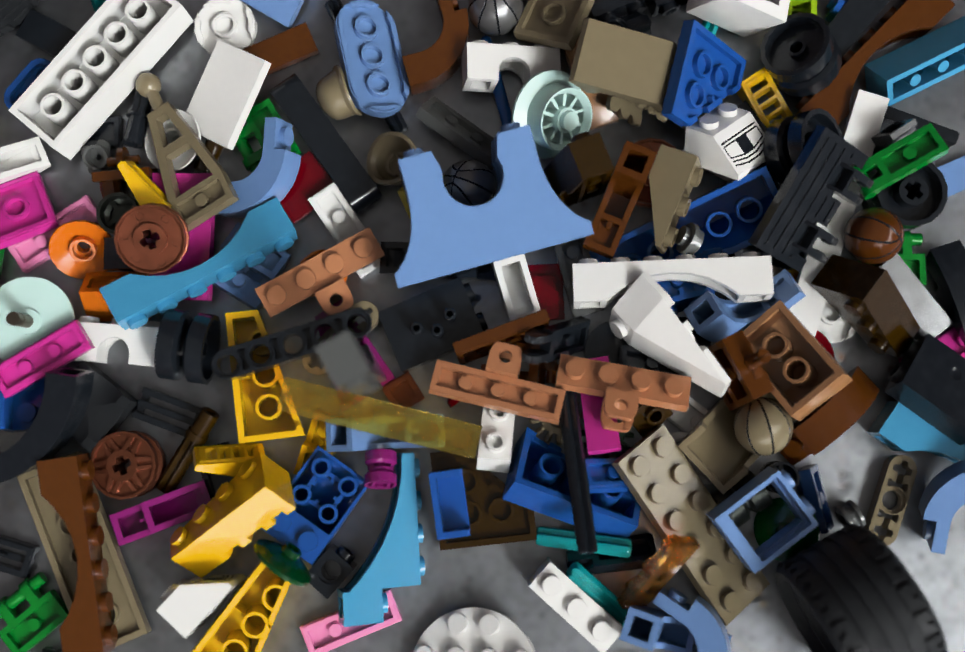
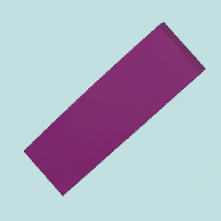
(159, 513)

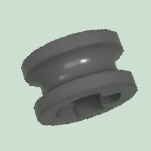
(850, 514)

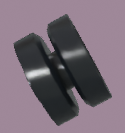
(801, 55)
(788, 137)
(914, 198)
(187, 346)

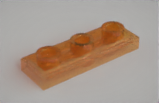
(658, 570)

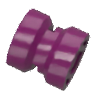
(380, 469)

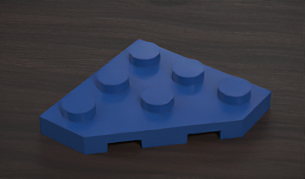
(701, 74)

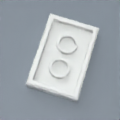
(227, 93)

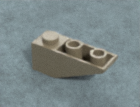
(670, 186)

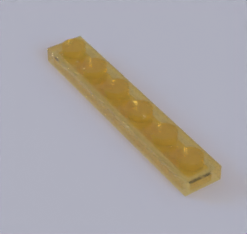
(379, 417)

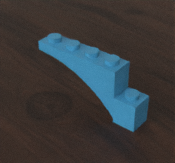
(394, 556)

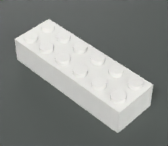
(98, 70)

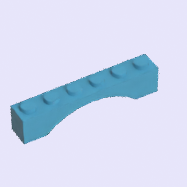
(139, 297)
(906, 431)

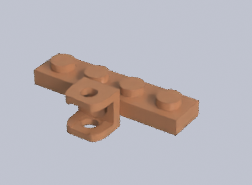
(322, 276)
(498, 386)
(622, 388)

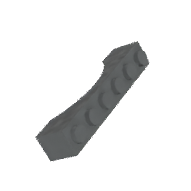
(350, 365)

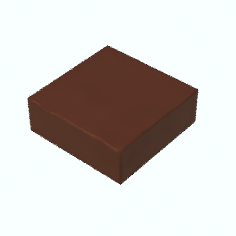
(403, 391)

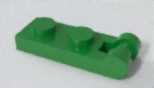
(903, 158)

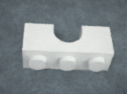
(485, 60)
(139, 341)
(575, 605)

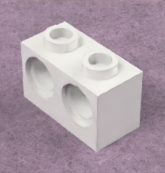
(495, 441)

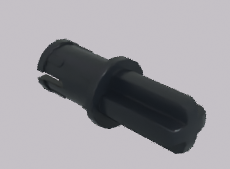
(137, 122)

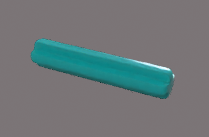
(567, 540)
(596, 591)

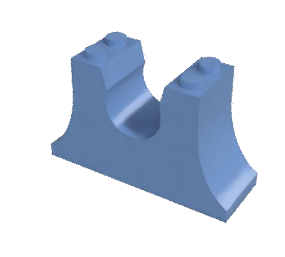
(458, 236)

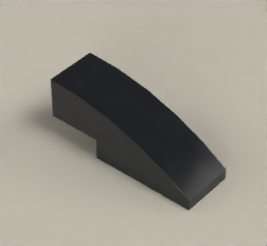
(948, 271)

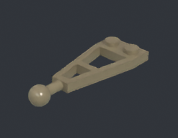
(204, 198)

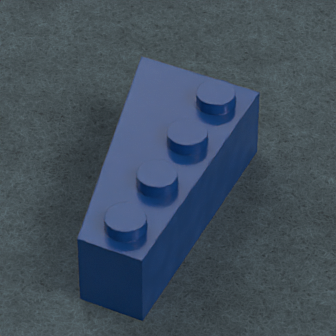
(540, 483)

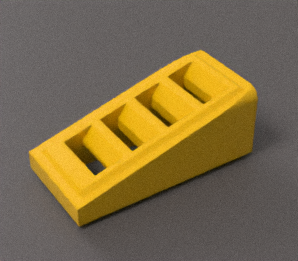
(769, 88)
(141, 185)
(224, 458)

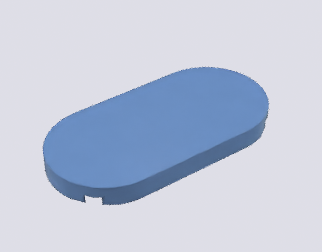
(371, 58)

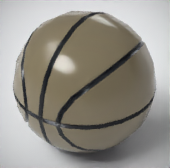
(763, 426)

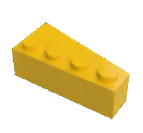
(258, 394)
(233, 515)
(248, 614)

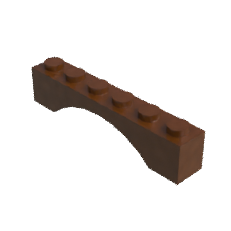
(908, 22)
(69, 489)

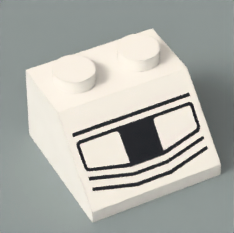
(726, 141)
(195, 601)

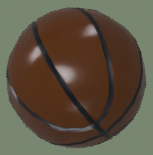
(873, 235)

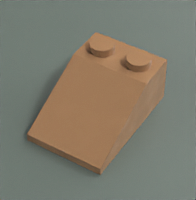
(799, 365)

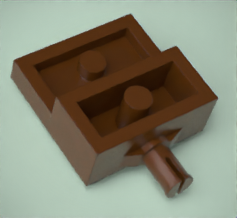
(743, 368)

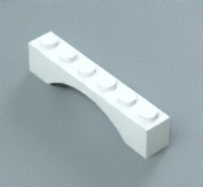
(738, 278)

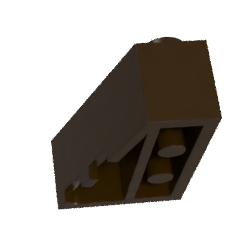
(580, 169)
(868, 303)

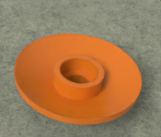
(69, 256)

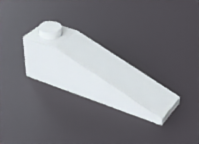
(651, 326)

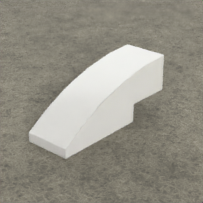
(22, 158)
(516, 286)

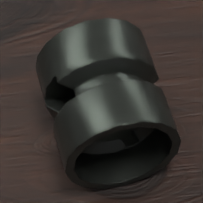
(112, 208)
(756, 503)

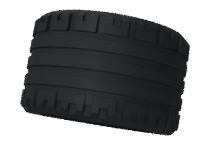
(857, 597)

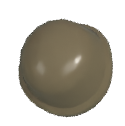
(334, 96)
(384, 156)

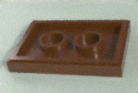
(511, 332)

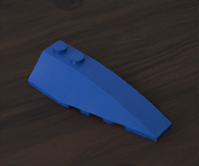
(724, 215)

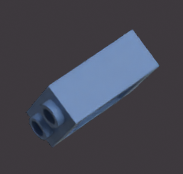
(786, 537)

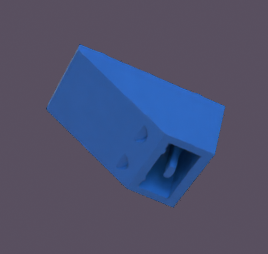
(324, 498)

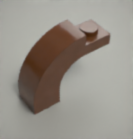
(440, 61)
(620, 199)
(831, 418)

